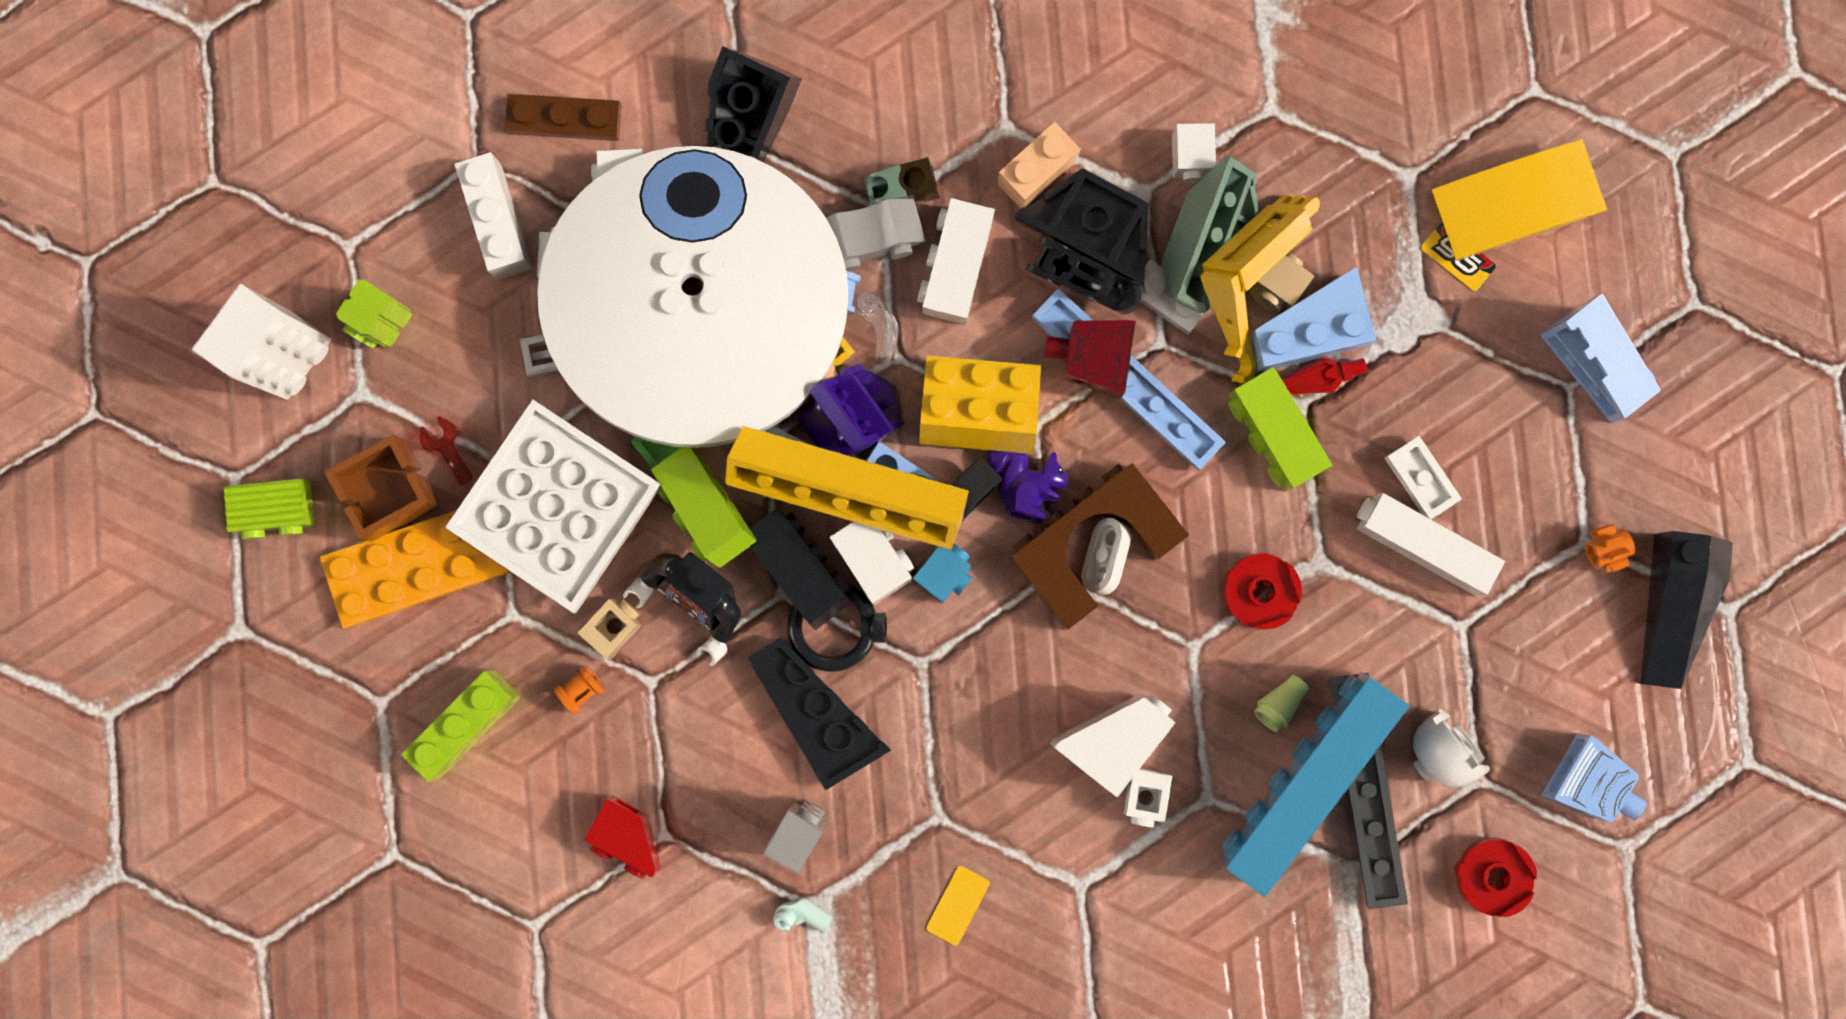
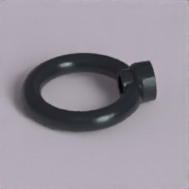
(872, 630)

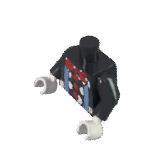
(696, 591)

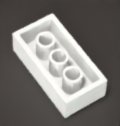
(262, 343)

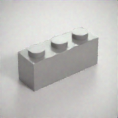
(797, 835)

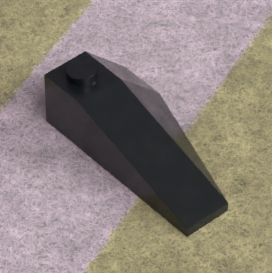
(747, 103)
(1684, 593)

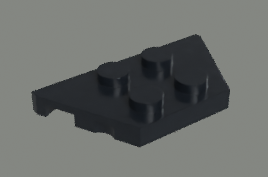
(1094, 222)

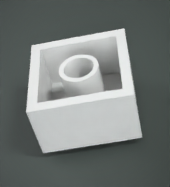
(873, 560)

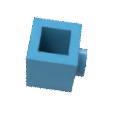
(945, 572)

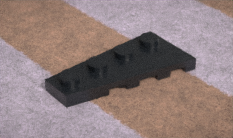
(820, 723)

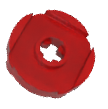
(1282, 601)
(1518, 880)

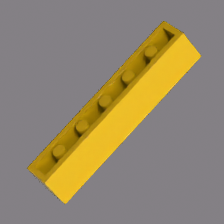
(846, 487)

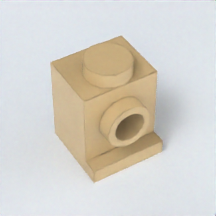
(597, 630)

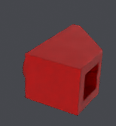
(626, 835)

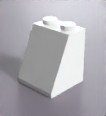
(1116, 741)

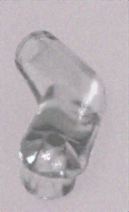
(883, 322)

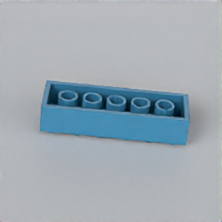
(1312, 783)

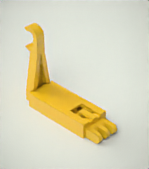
(1245, 261)

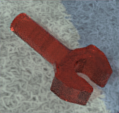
(446, 447)

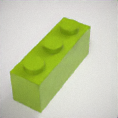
(1278, 430)
(702, 507)
(461, 725)

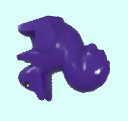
(1025, 489)

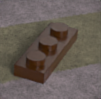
(563, 117)

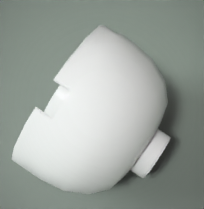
(1446, 753)

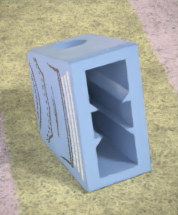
(1595, 782)

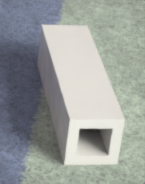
(1429, 544)

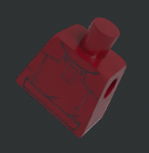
(1095, 354)

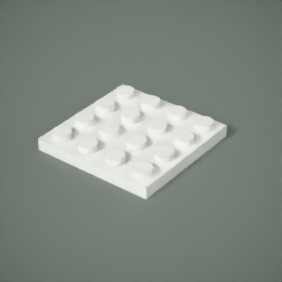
(553, 506)

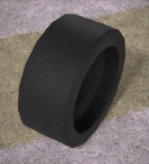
(979, 481)

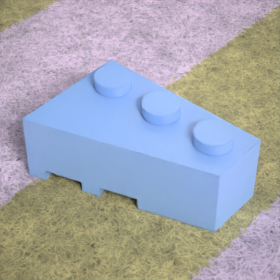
(1317, 327)
(1602, 358)

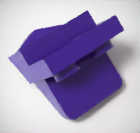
(852, 411)

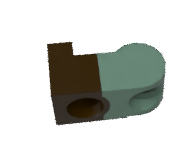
(903, 181)

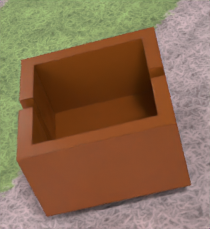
(384, 485)

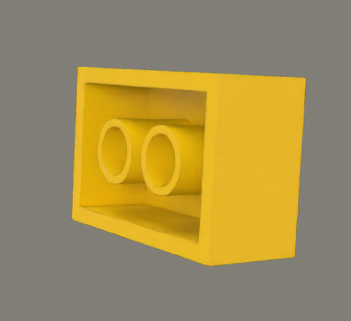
(980, 404)

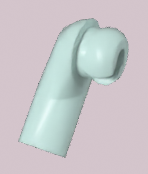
(798, 912)

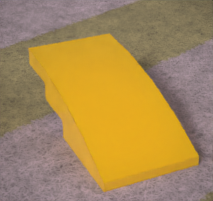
(1519, 199)

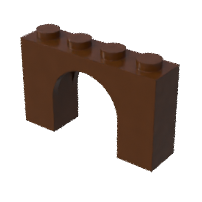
(1123, 497)

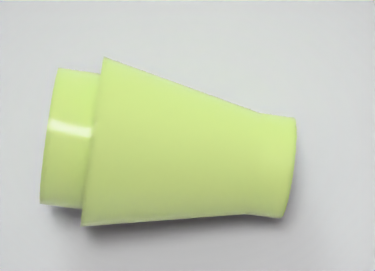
(1280, 705)

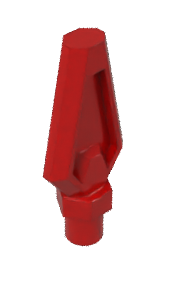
(1323, 375)

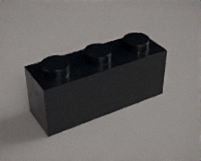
(799, 568)

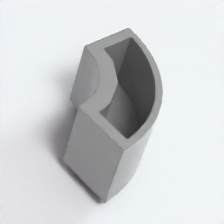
(877, 232)

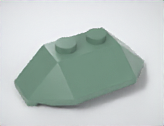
(1208, 219)

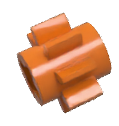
(1609, 548)

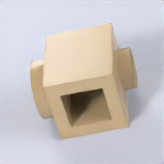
(1282, 284)

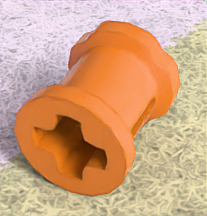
(579, 689)

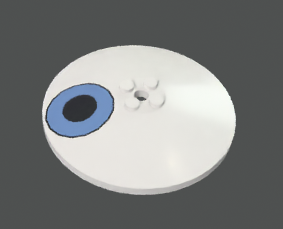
(705, 362)

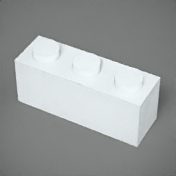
(494, 216)
(956, 261)

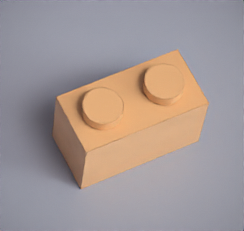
(1038, 166)

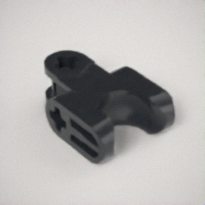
(1086, 277)

